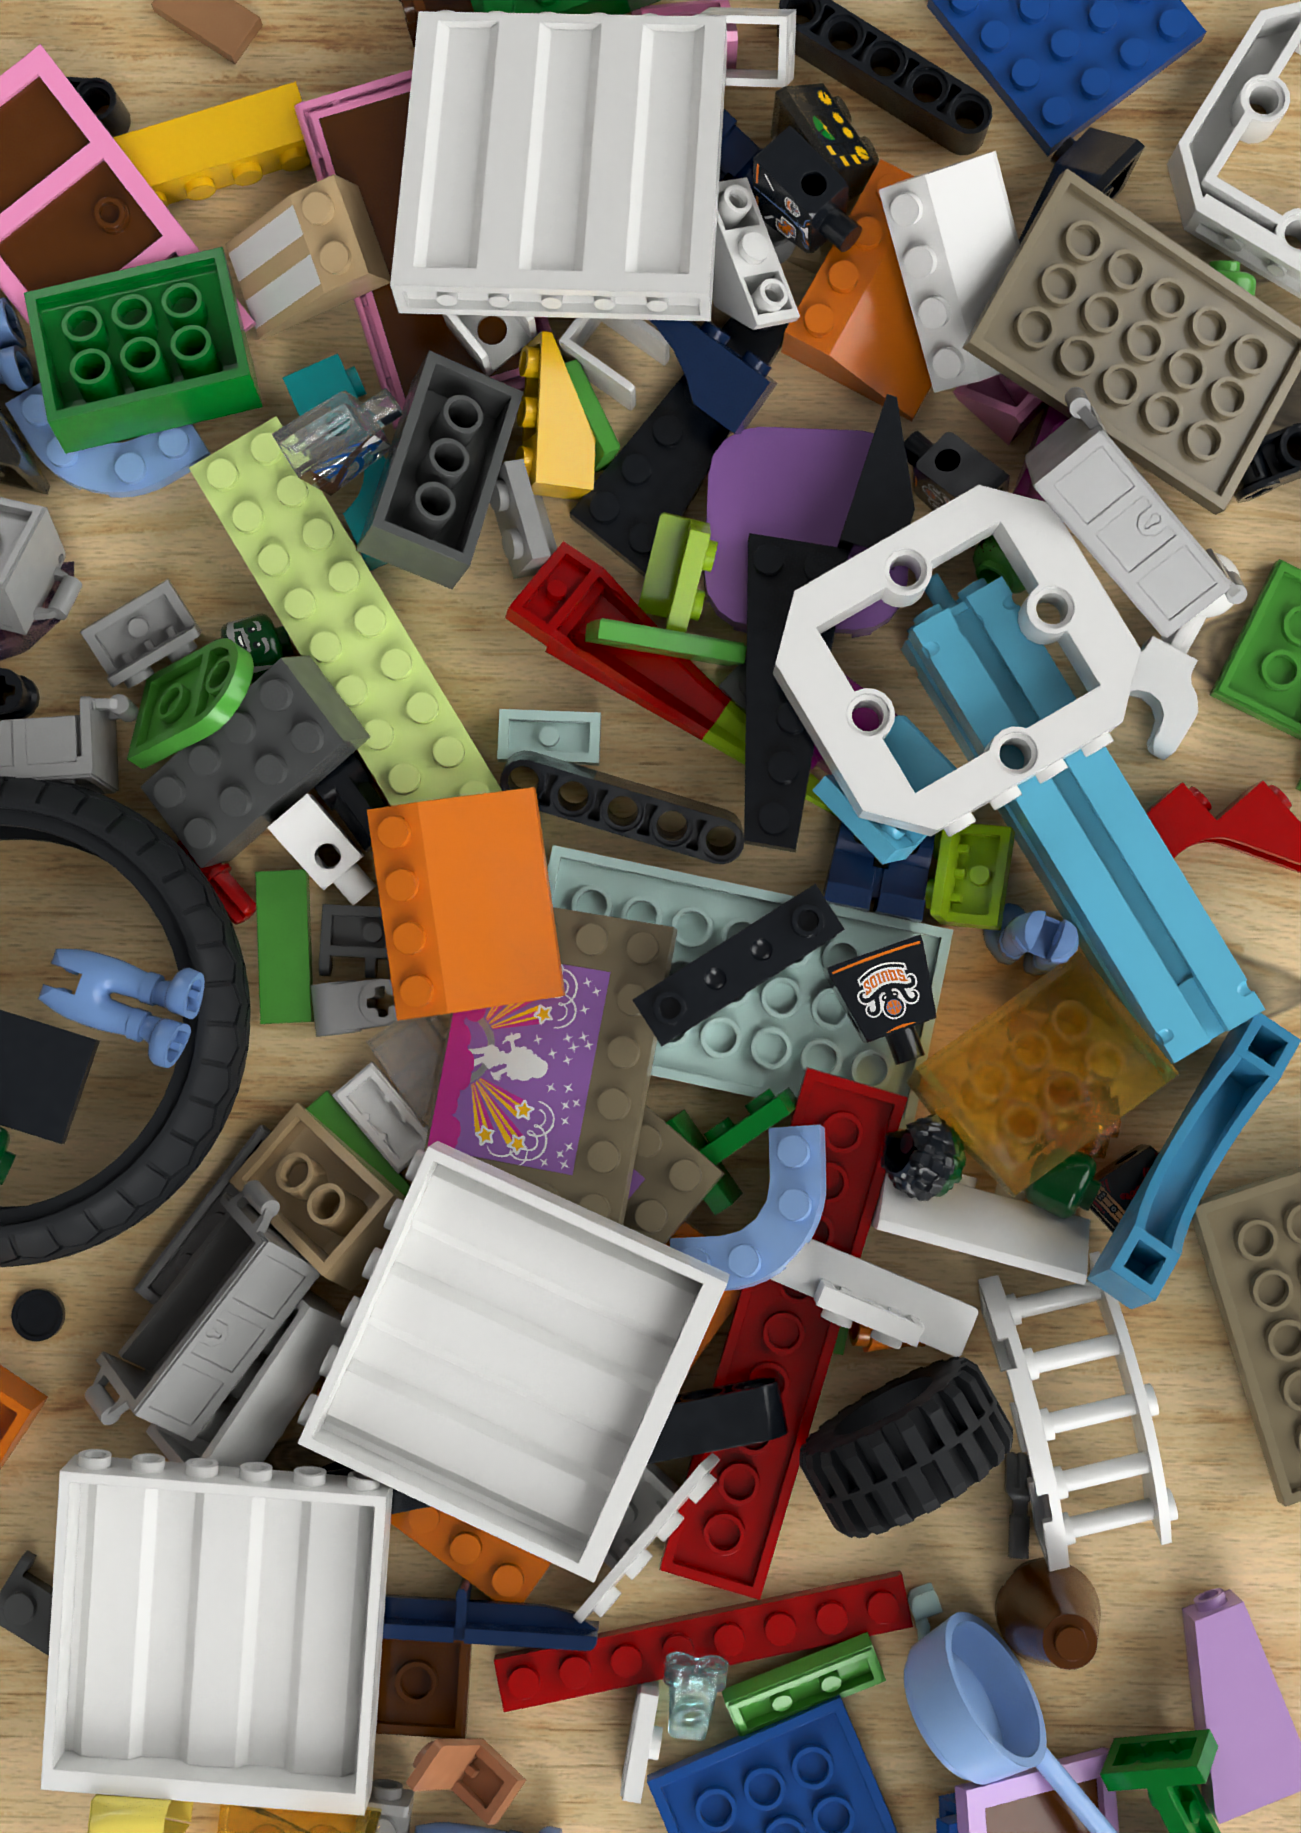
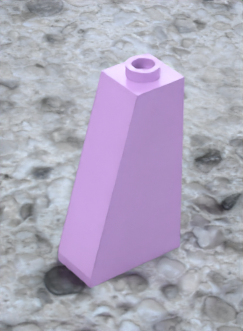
(1241, 1706)

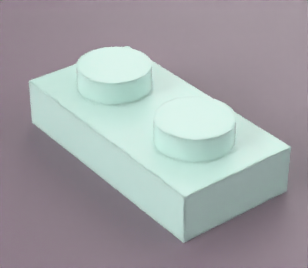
(557, 734)

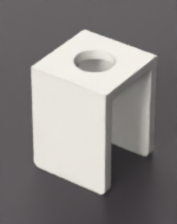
(786, 60)
(491, 357)
(598, 373)

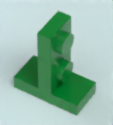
(729, 1137)
(1170, 1770)

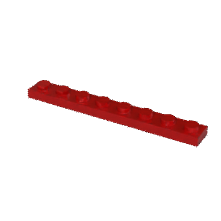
(732, 1632)

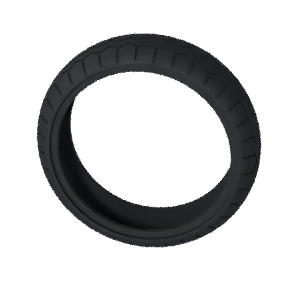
(216, 1051)

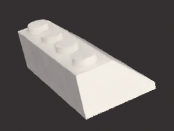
(952, 250)
(989, 1228)
(267, 1393)

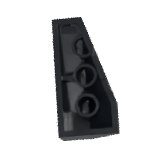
(1097, 158)

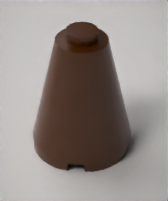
(1049, 1615)

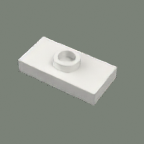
(383, 1116)
(643, 1742)

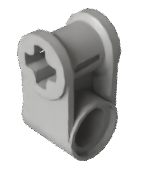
(350, 1006)

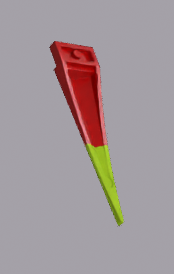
(577, 590)

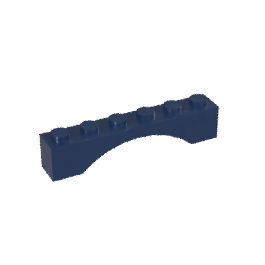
(719, 379)

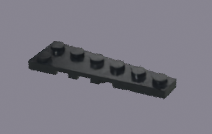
(663, 462)
(775, 739)

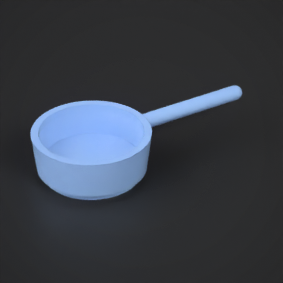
(984, 1712)

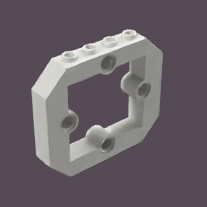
(1210, 205)
(1050, 571)

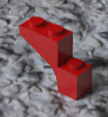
(1252, 824)

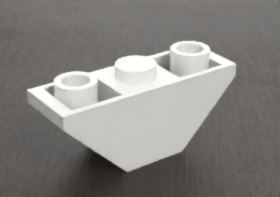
(746, 267)

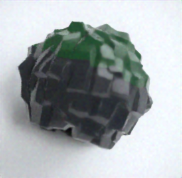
(924, 1158)

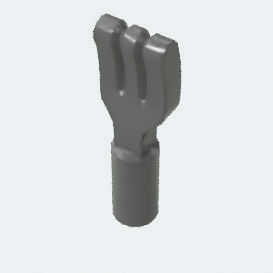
(1016, 1471)

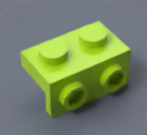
(674, 570)
(971, 876)

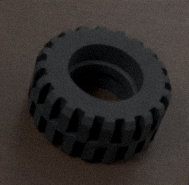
(906, 1448)

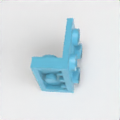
(921, 766)

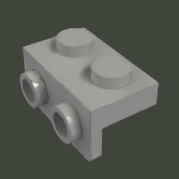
(521, 520)
(142, 634)

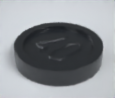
(38, 1315)

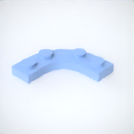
(112, 468)
(785, 1220)

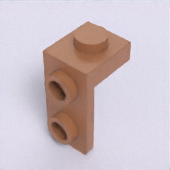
(471, 1771)

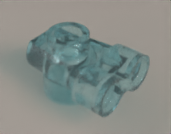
(693, 1692)

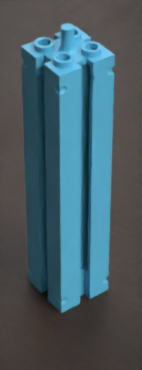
(1081, 826)

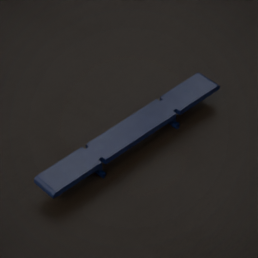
(486, 1622)

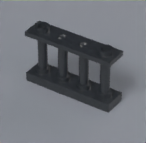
(738, 965)

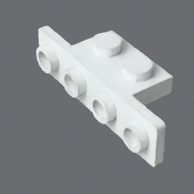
(878, 1299)
(649, 1514)

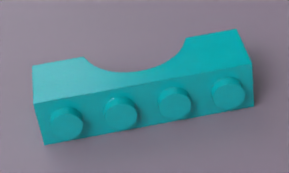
(312, 387)

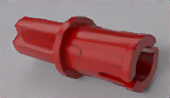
(234, 898)

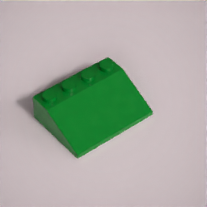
(141, 350)

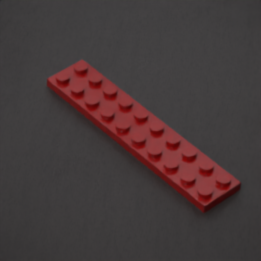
(781, 1335)

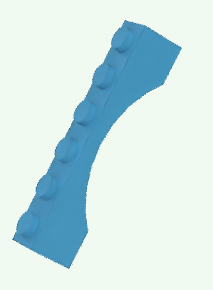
(1158, 1218)

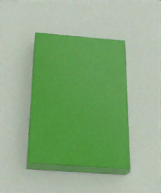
(1265, 661)

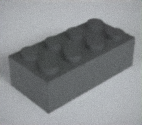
(440, 471)
(258, 763)

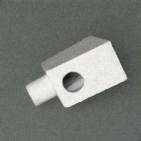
(305, 830)

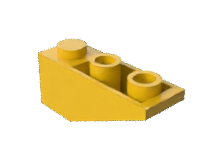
(556, 432)

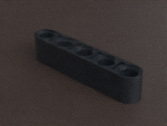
(895, 92)
(641, 825)

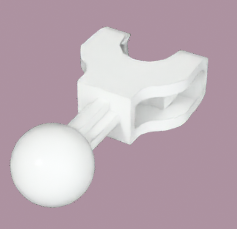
(1165, 678)

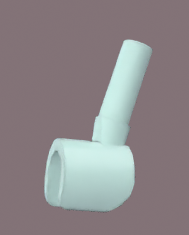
(923, 1604)

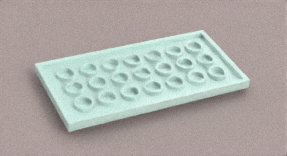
(783, 1022)

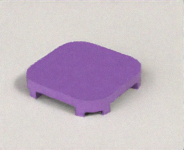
(787, 488)

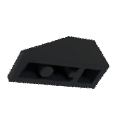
(884, 490)

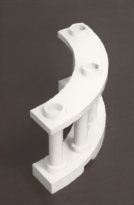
(1037, 1426)

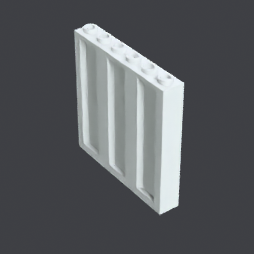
(561, 166)
(511, 1358)
(216, 1633)

